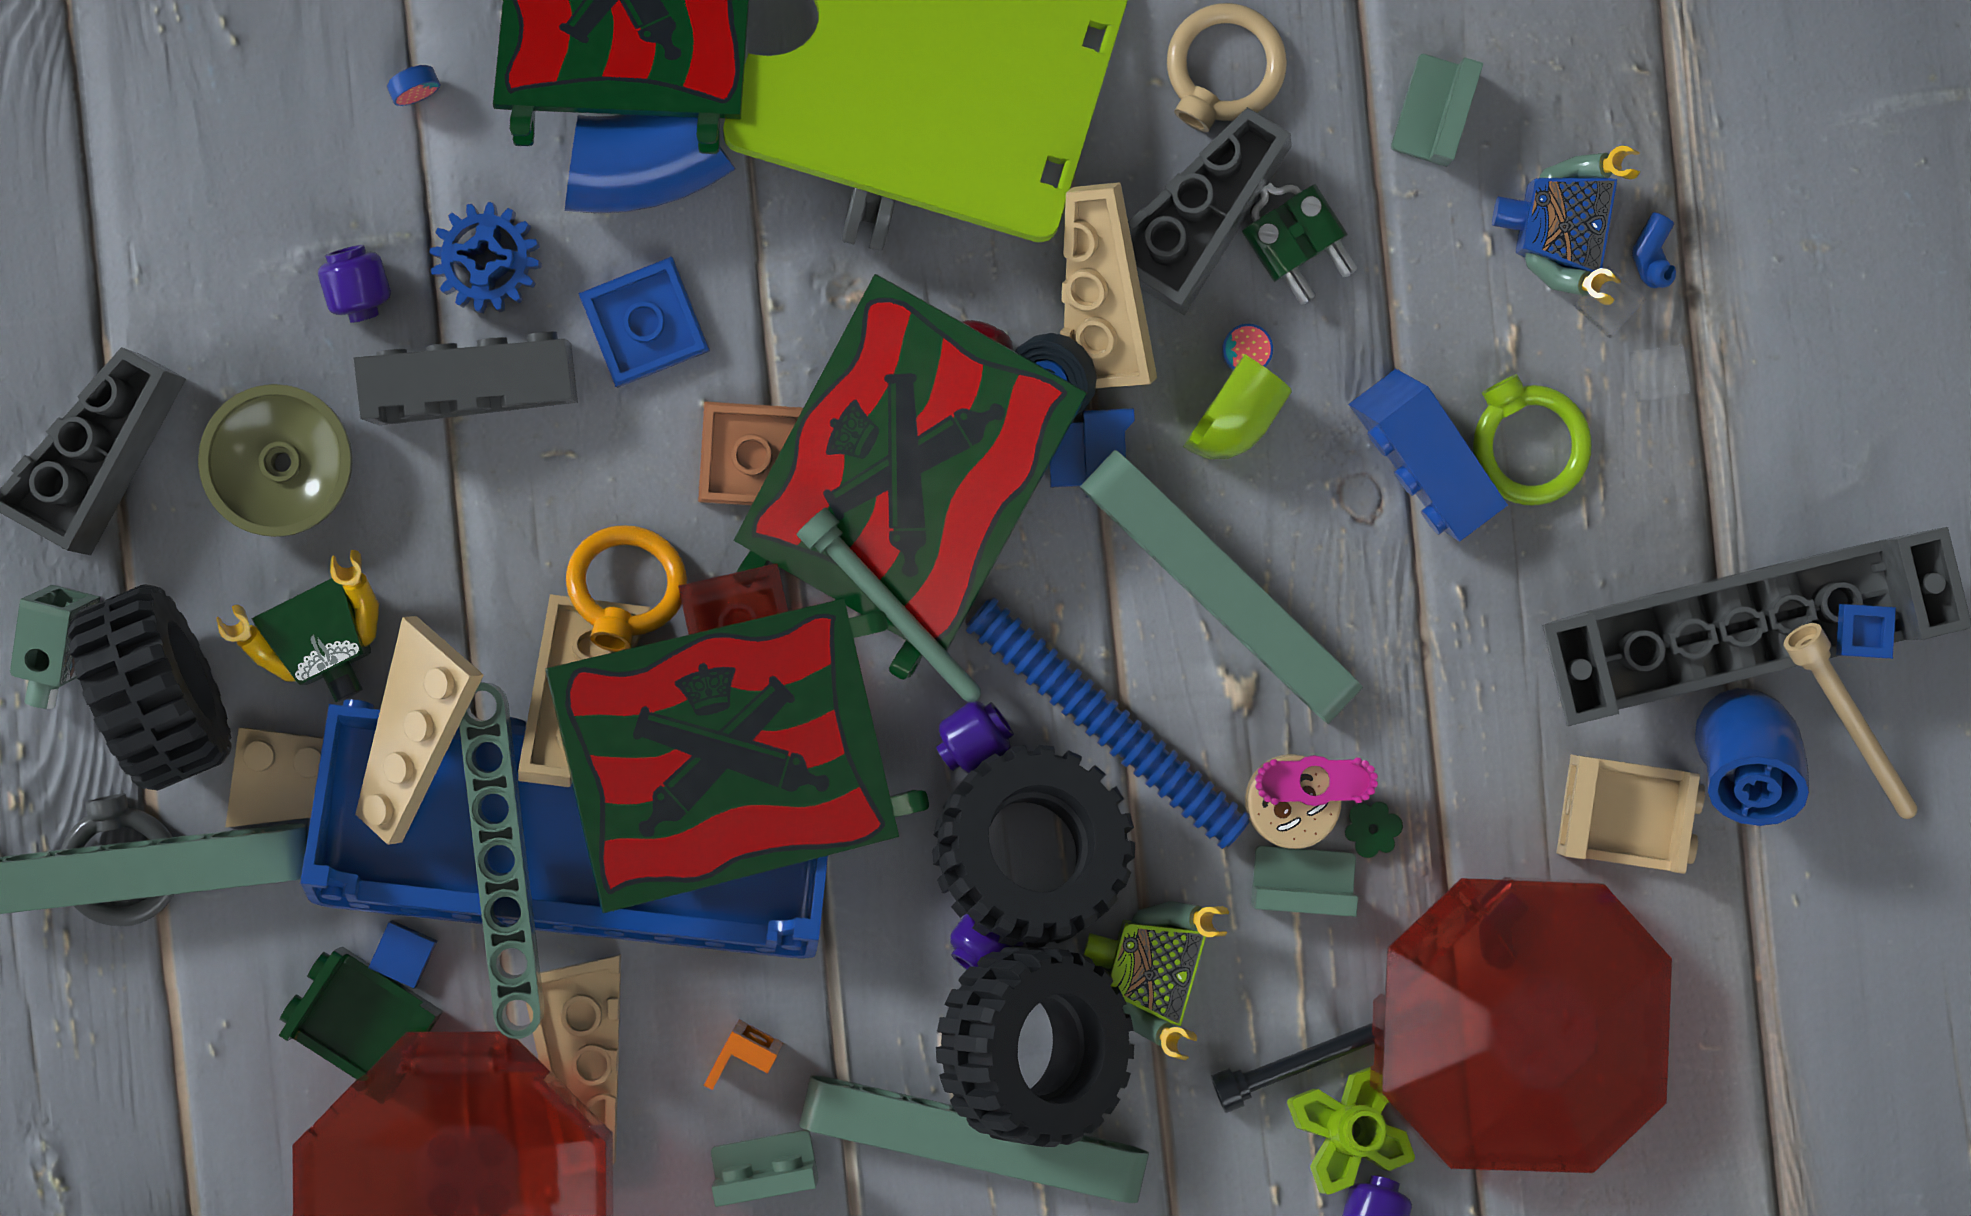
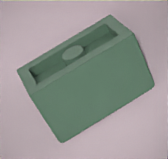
(1436, 108)
(1304, 881)

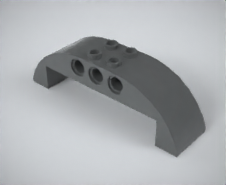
(1740, 622)

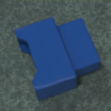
(1088, 445)

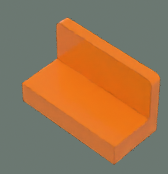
(748, 1045)

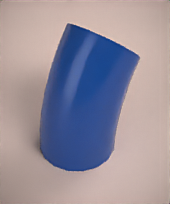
(638, 163)
(1752, 757)

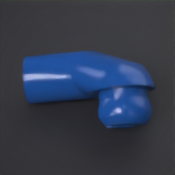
(1649, 255)

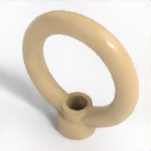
(1198, 105)

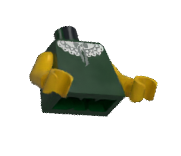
(314, 632)

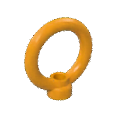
(613, 625)

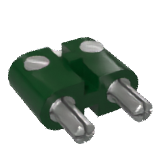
(1295, 235)

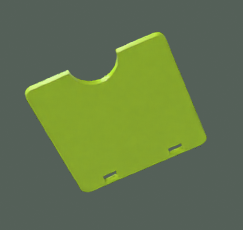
(936, 103)

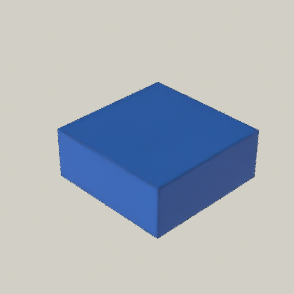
(1865, 631)
(402, 954)

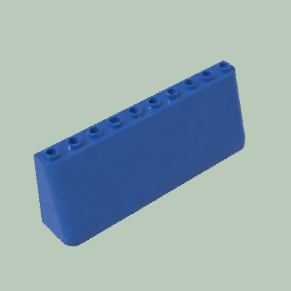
(436, 866)

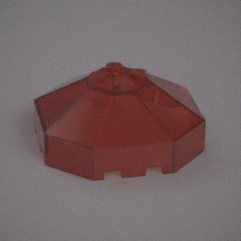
(1524, 1026)
(455, 1132)

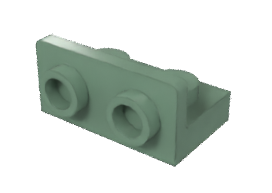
(763, 1167)

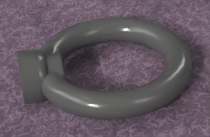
(110, 814)

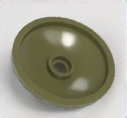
(241, 454)

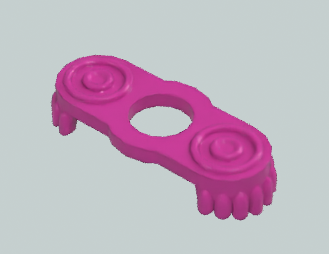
(1347, 780)

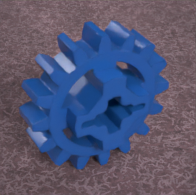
(489, 235)

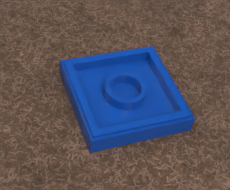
(644, 322)

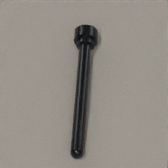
(1237, 1086)

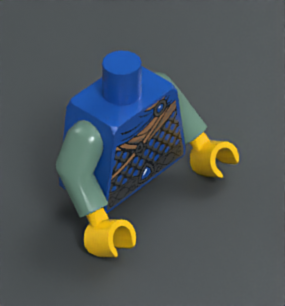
(1568, 221)

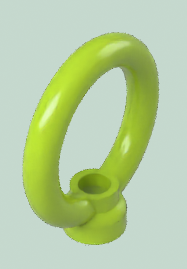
(1506, 399)

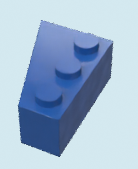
(1428, 454)

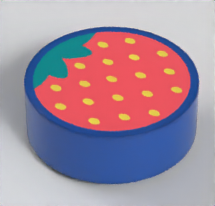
(413, 85)
(1247, 340)

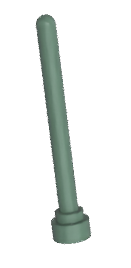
(825, 536)

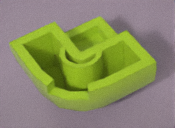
(1239, 412)

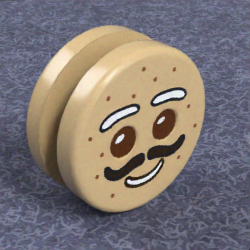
(1293, 823)

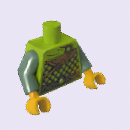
(1157, 966)

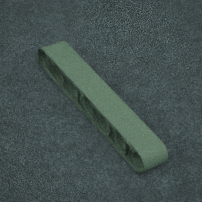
(1221, 586)
(152, 868)
(495, 885)
(940, 1134)

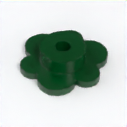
(1387, 824)

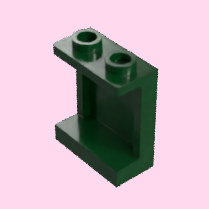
(354, 1013)

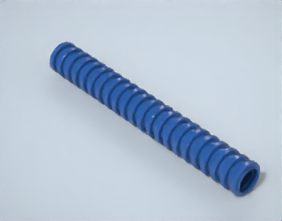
(1108, 723)

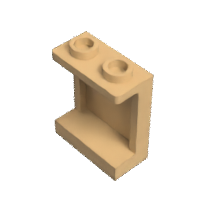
(1630, 814)

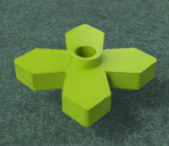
(1341, 1153)

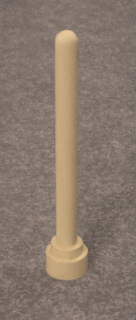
(1810, 649)

